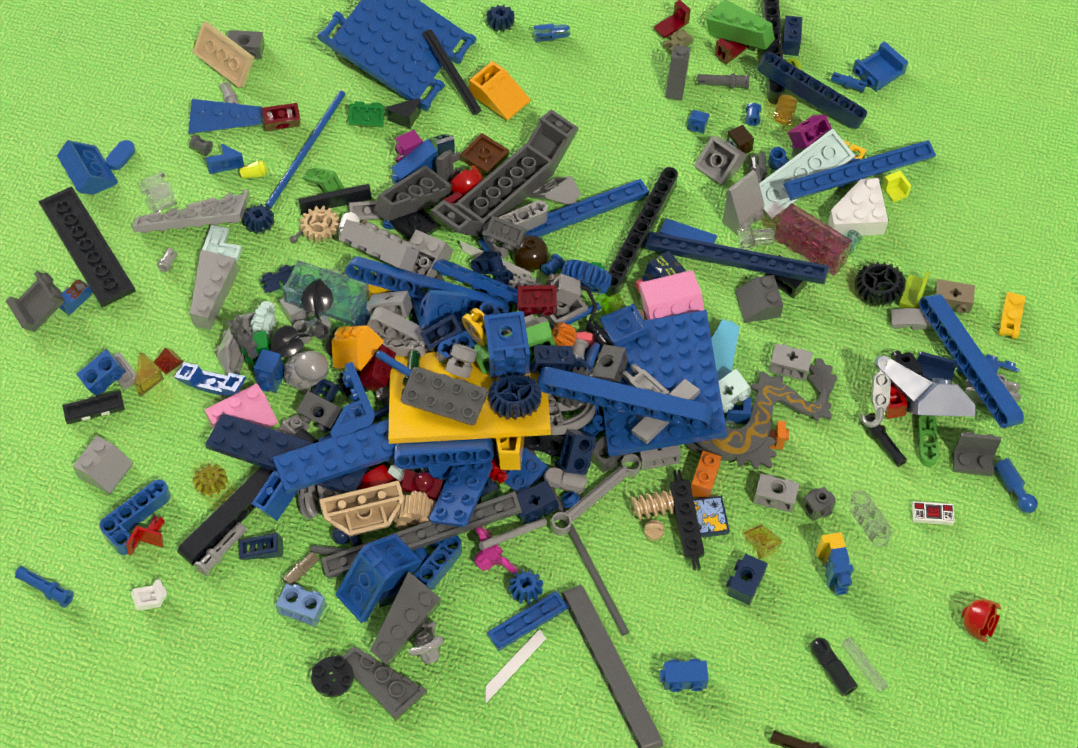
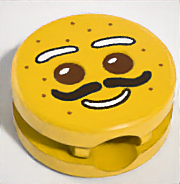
(475, 326)

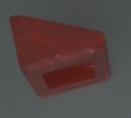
(168, 360)

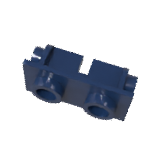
(272, 281)

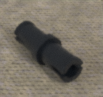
(599, 334)

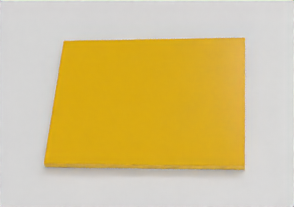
(416, 425)

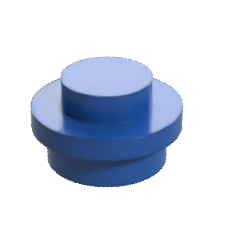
(570, 499)

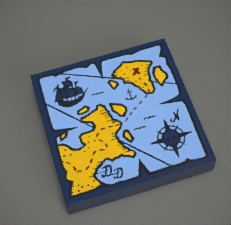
(711, 516)

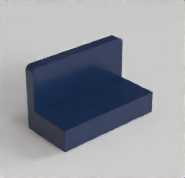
(936, 366)

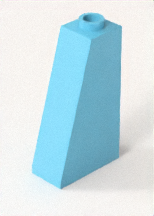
(724, 347)

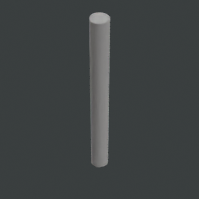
(512, 533)

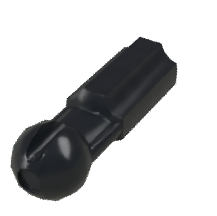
(833, 666)

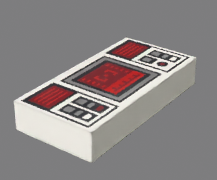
(933, 513)

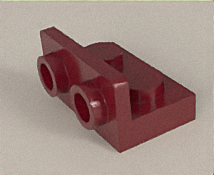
(537, 299)

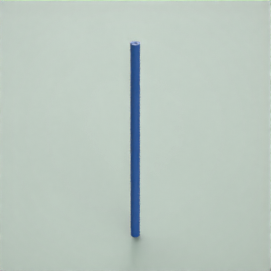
(281, 186)

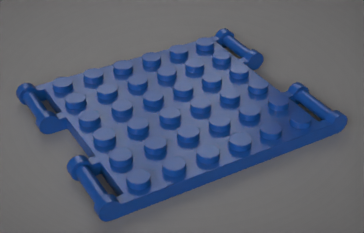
(390, 44)

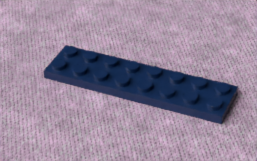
(260, 444)

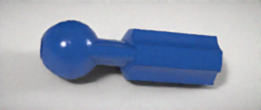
(1014, 483)

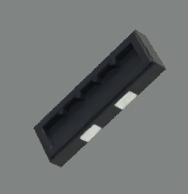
(93, 407)

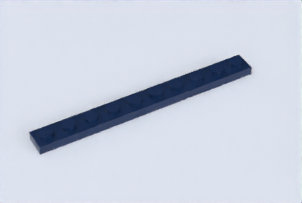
(738, 257)

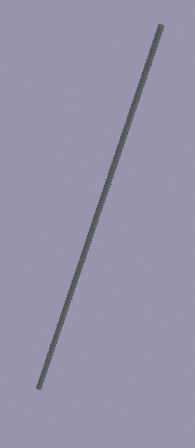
(585, 557)

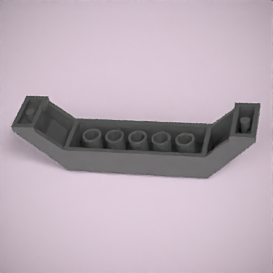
(513, 179)

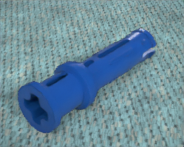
(50, 589)

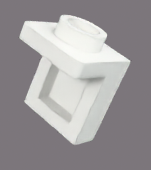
(149, 596)

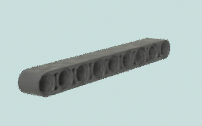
(612, 668)

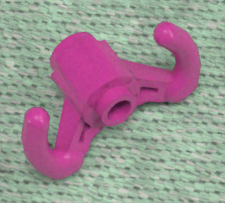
(491, 556)

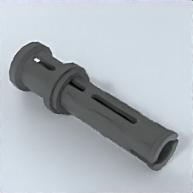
(724, 80)

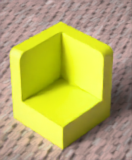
(896, 186)

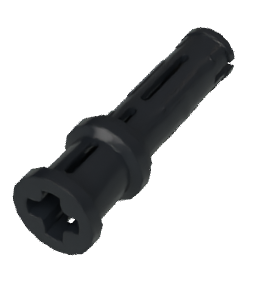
(879, 433)

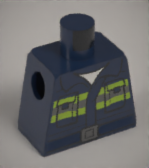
(662, 266)

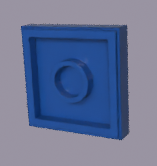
(624, 325)

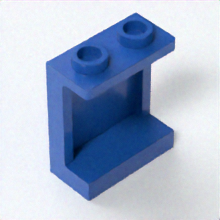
(881, 67)

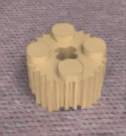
(414, 510)

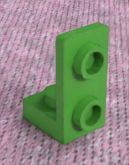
(327, 179)

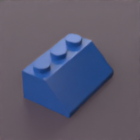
(86, 167)

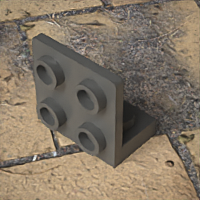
(975, 454)

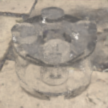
(158, 192)

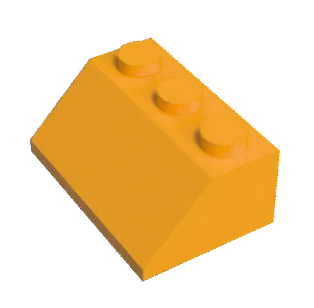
(354, 345)

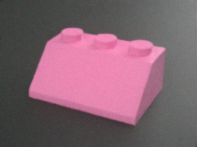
(671, 295)
(246, 405)

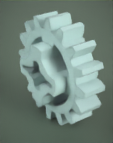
(264, 318)

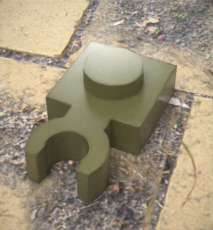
(679, 38)

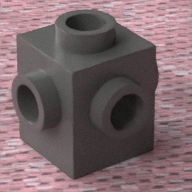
(819, 503)

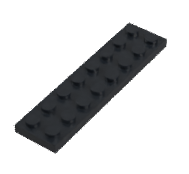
(87, 247)

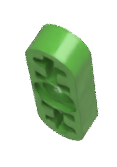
(923, 446)

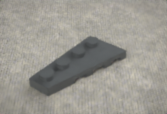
(386, 686)

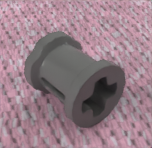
(201, 145)

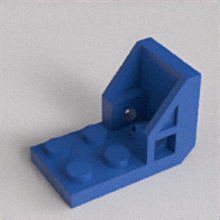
(438, 306)
(358, 413)
(374, 571)

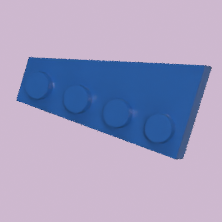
(213, 116)

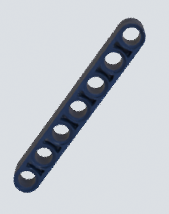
(811, 90)

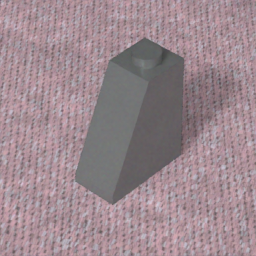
(678, 72)

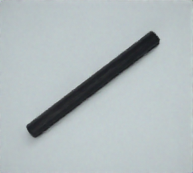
(452, 72)

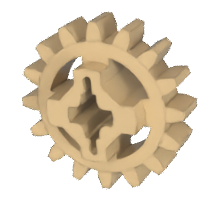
(319, 224)

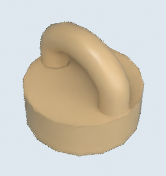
(654, 530)

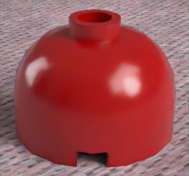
(466, 181)
(981, 618)

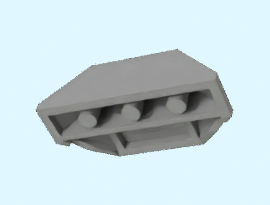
(229, 352)

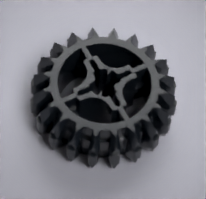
(884, 283)

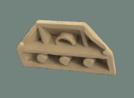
(363, 509)

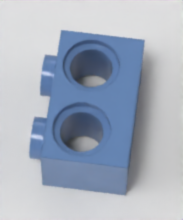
(298, 609)

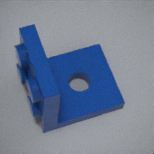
(508, 353)

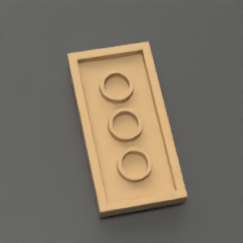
(223, 54)

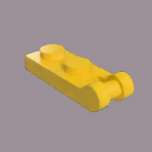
(1012, 315)

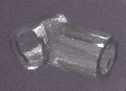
(750, 237)

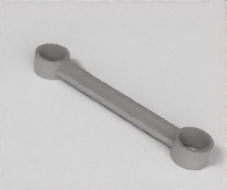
(596, 494)

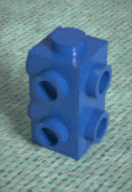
(684, 675)

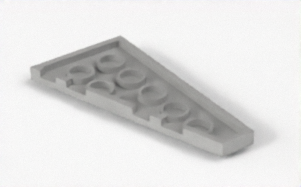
(196, 214)

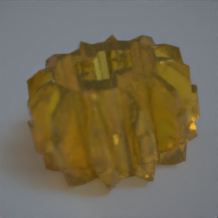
(785, 109)
(215, 475)

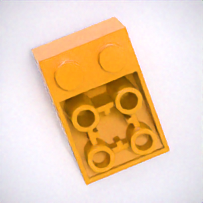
(498, 91)

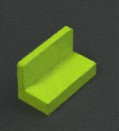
(913, 291)

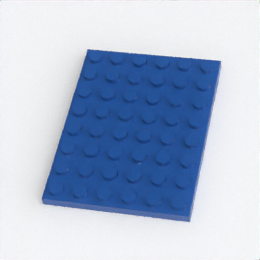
(672, 351)

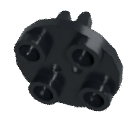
(341, 671)

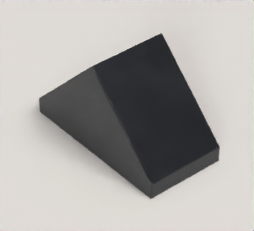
(404, 113)

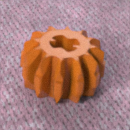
(564, 334)

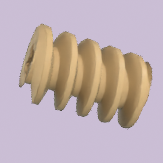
(652, 504)

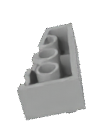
(380, 244)
(211, 287)

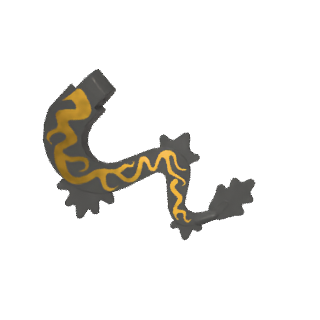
(753, 440)

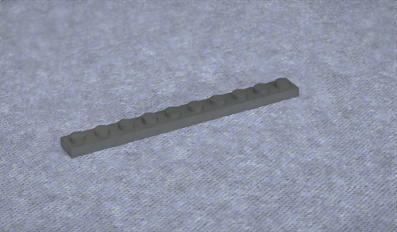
(430, 532)

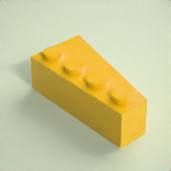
(510, 452)

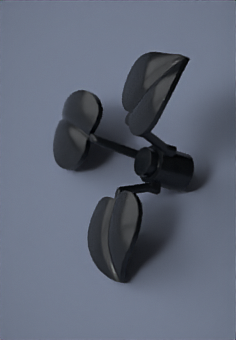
(314, 298)

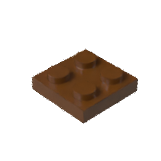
(484, 154)

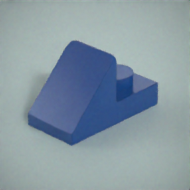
(227, 161)

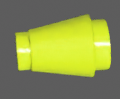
(254, 170)

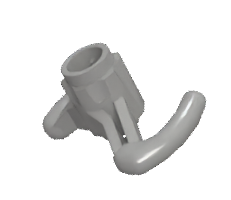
(427, 643)

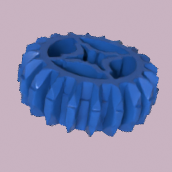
(589, 275)

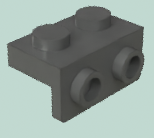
(505, 233)

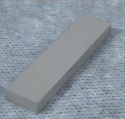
(650, 427)

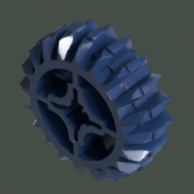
(514, 396)

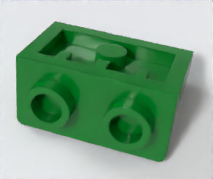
(366, 115)

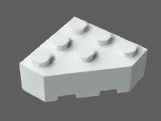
(860, 210)

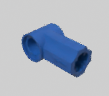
(780, 153)

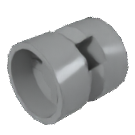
(464, 354)

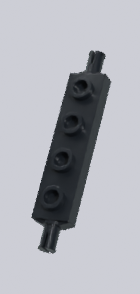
(687, 520)

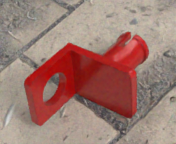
(150, 535)

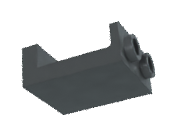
(37, 302)

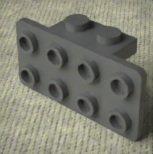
(444, 396)

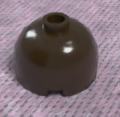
(531, 254)

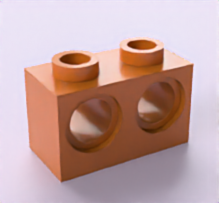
(705, 475)

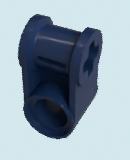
(488, 263)

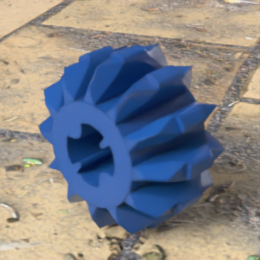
(533, 587)

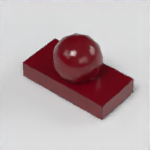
(423, 482)

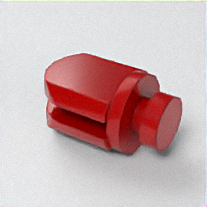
(497, 474)

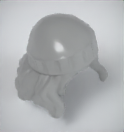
(305, 370)

